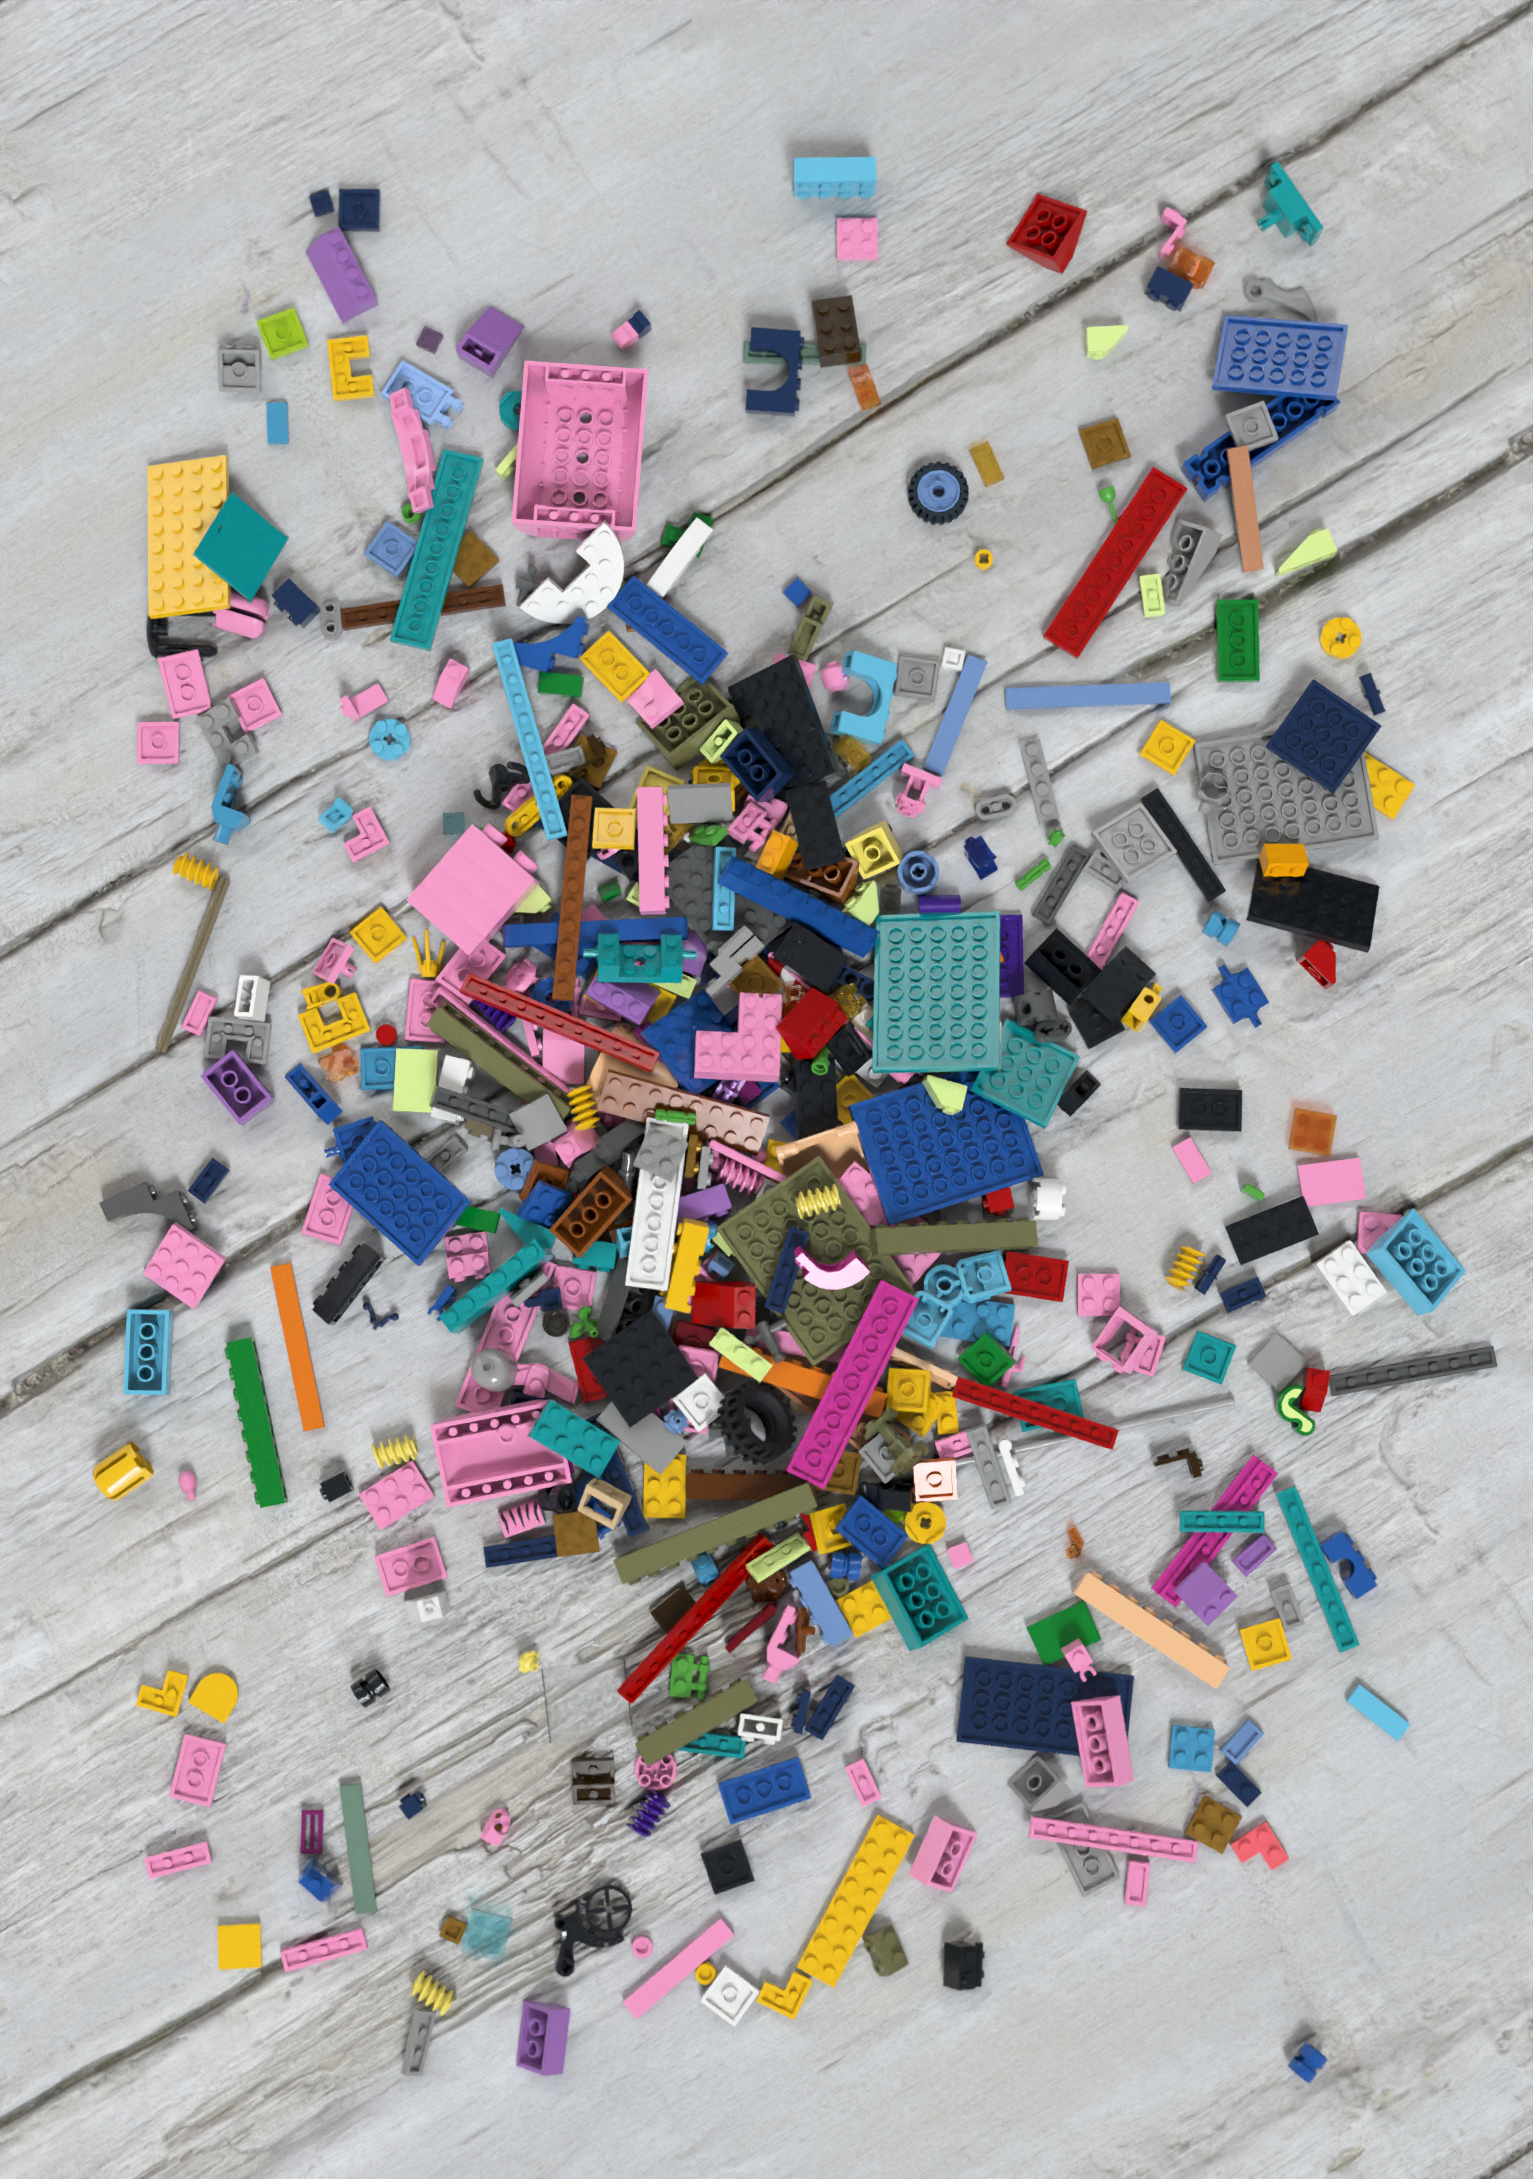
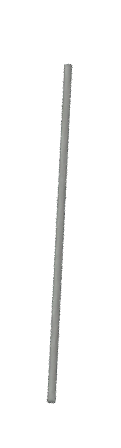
(1065, 1438)

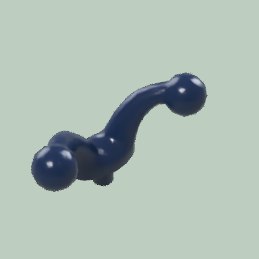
(367, 1306)

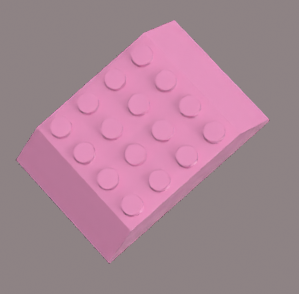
(480, 1468)

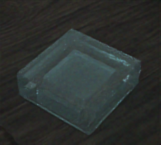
(453, 823)

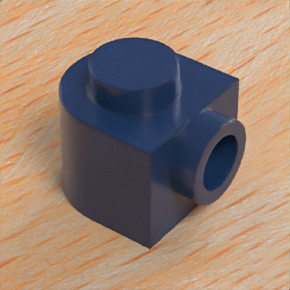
(412, 1804)

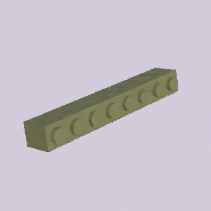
(496, 1058)
(953, 1238)

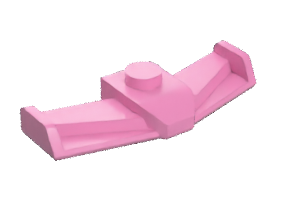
(539, 1378)

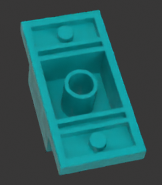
(1288, 208)

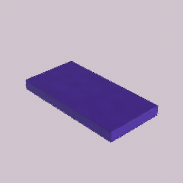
(1012, 951)

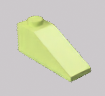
(1315, 548)

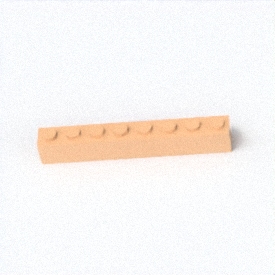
(1152, 1630)

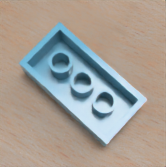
(834, 177)
(148, 1352)

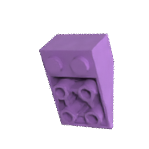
(489, 341)

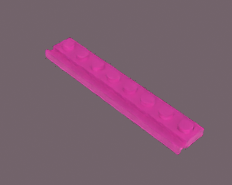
(1204, 1546)

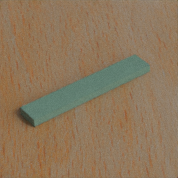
(809, 355)
(358, 1848)

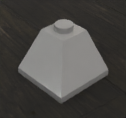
(1039, 1786)

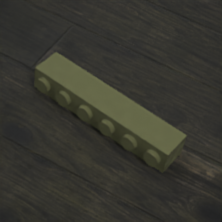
(697, 1722)

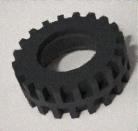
(771, 1412)

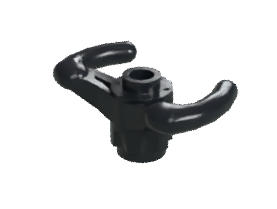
(502, 782)

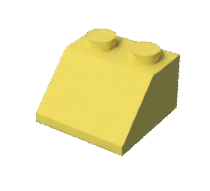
(875, 850)

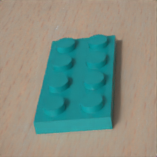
(573, 1438)

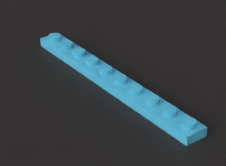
(529, 739)

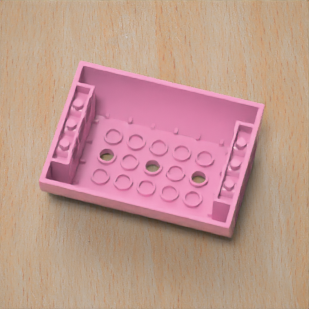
(555, 437)

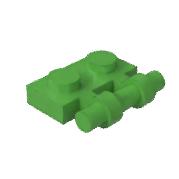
(681, 1676)

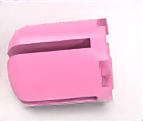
(241, 623)

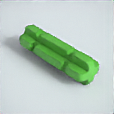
(1033, 874)
(675, 1116)

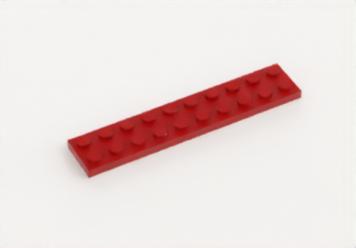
(1115, 563)

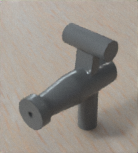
(527, 585)
(767, 1335)

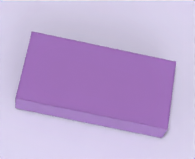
(1254, 1554)

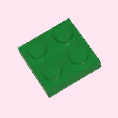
(986, 1359)

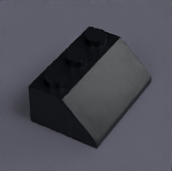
(1062, 966)

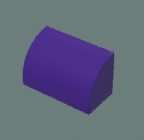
(939, 904)

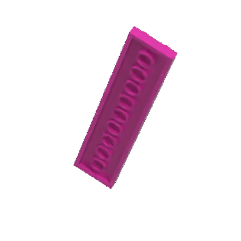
(852, 1384)

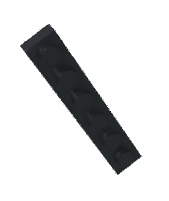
(1186, 848)

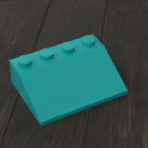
(919, 1597)

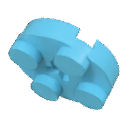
(384, 729)

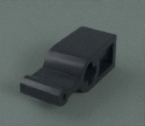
(890, 1495)

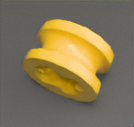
(990, 559)

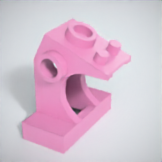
(920, 781)

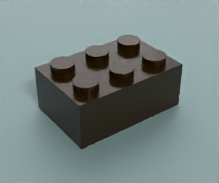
(836, 331)

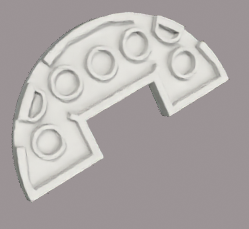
(589, 590)

